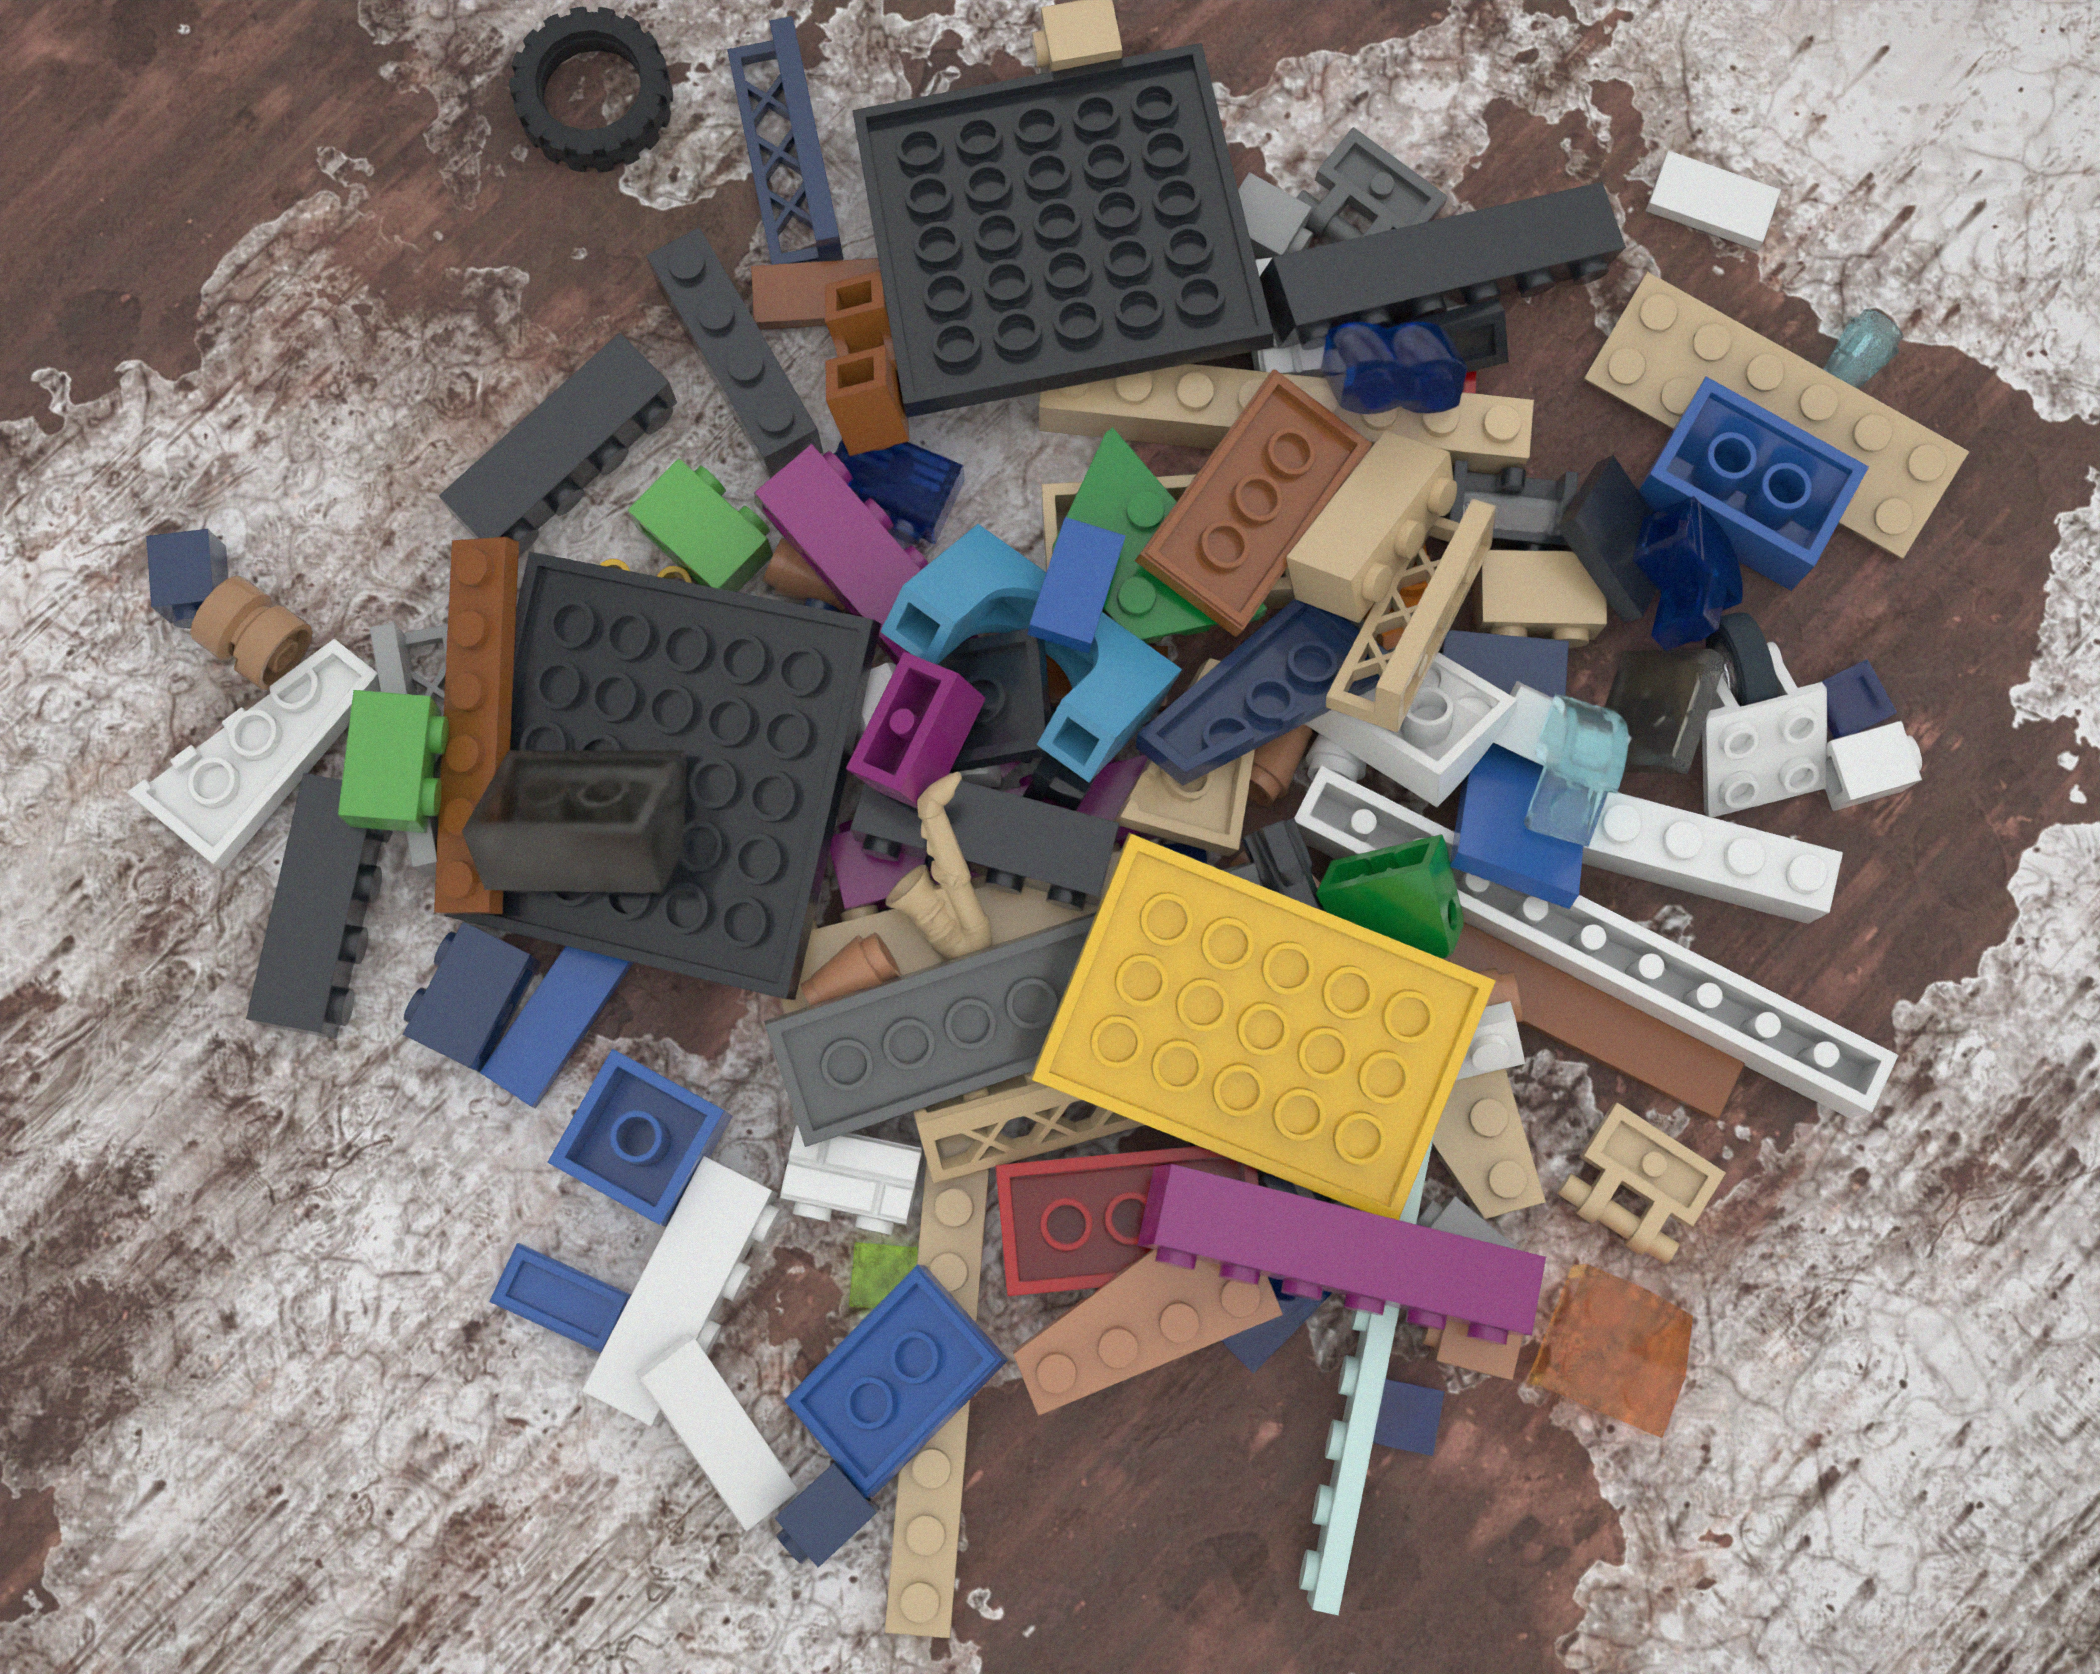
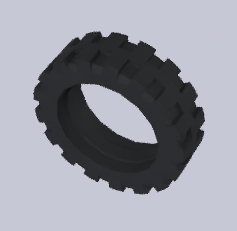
(580, 34)

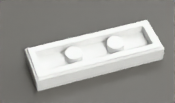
(717, 1431)

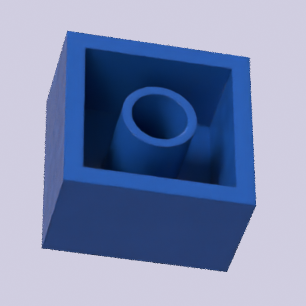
(639, 1138)

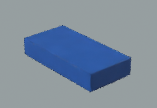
(1076, 585)
(559, 1297)

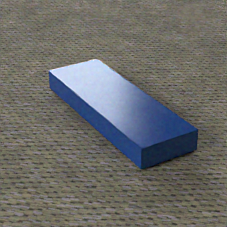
(554, 1022)

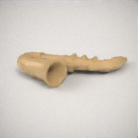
(948, 911)

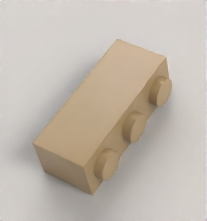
(1372, 526)

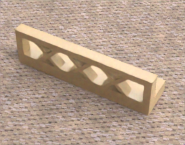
(1423, 624)
(987, 1110)

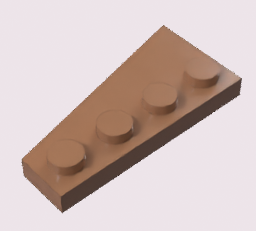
(1136, 1324)

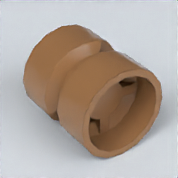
(242, 625)

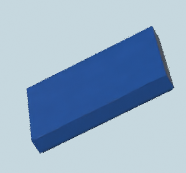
(1496, 843)
(895, 1380)

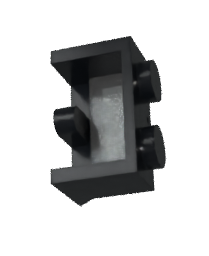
(1525, 507)

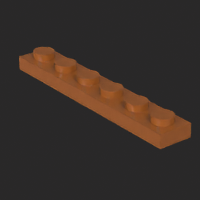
(476, 708)

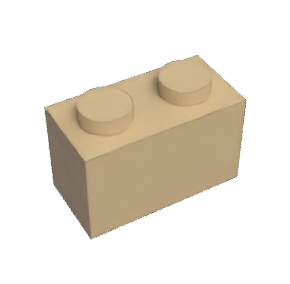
(1537, 597)

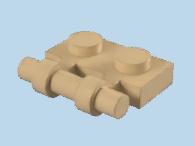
(1651, 1166)

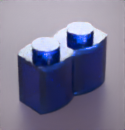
(1392, 368)

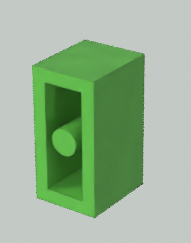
(701, 529)
(392, 761)

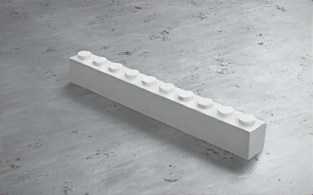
(1623, 960)

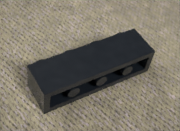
(733, 351)
(562, 446)
(1002, 838)
(317, 916)

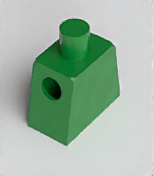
(1399, 894)

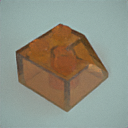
(1614, 1351)

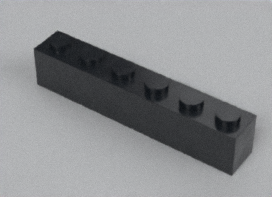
(1442, 264)

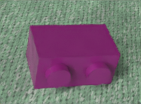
(915, 729)

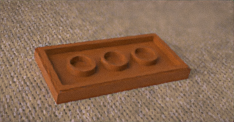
(1253, 502)

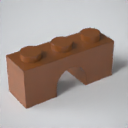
(864, 377)

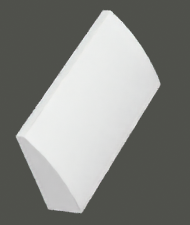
(1441, 736)

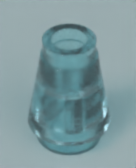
(1864, 348)

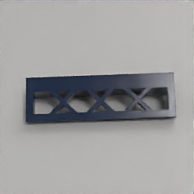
(802, 133)

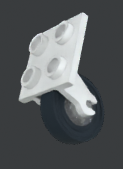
(1763, 731)

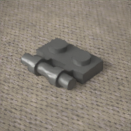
(1373, 185)

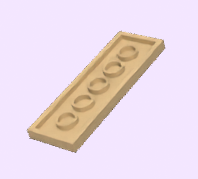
(1674, 341)

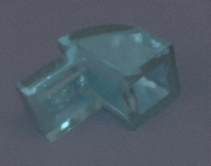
(1583, 762)

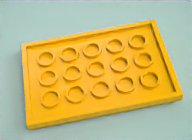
(1262, 1028)

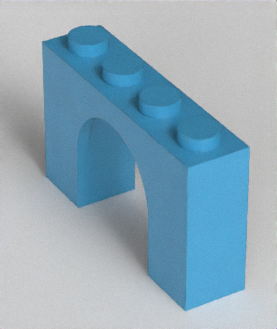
(994, 589)

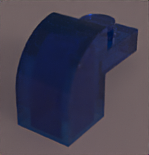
(1693, 569)

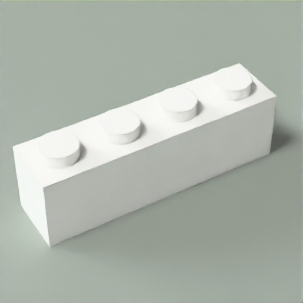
(1714, 858)
(684, 1282)

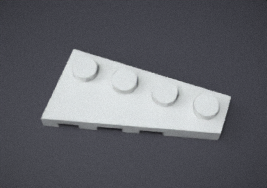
(246, 770)

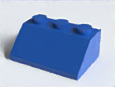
(1758, 478)

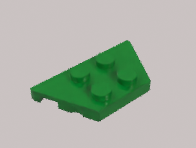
(1131, 501)

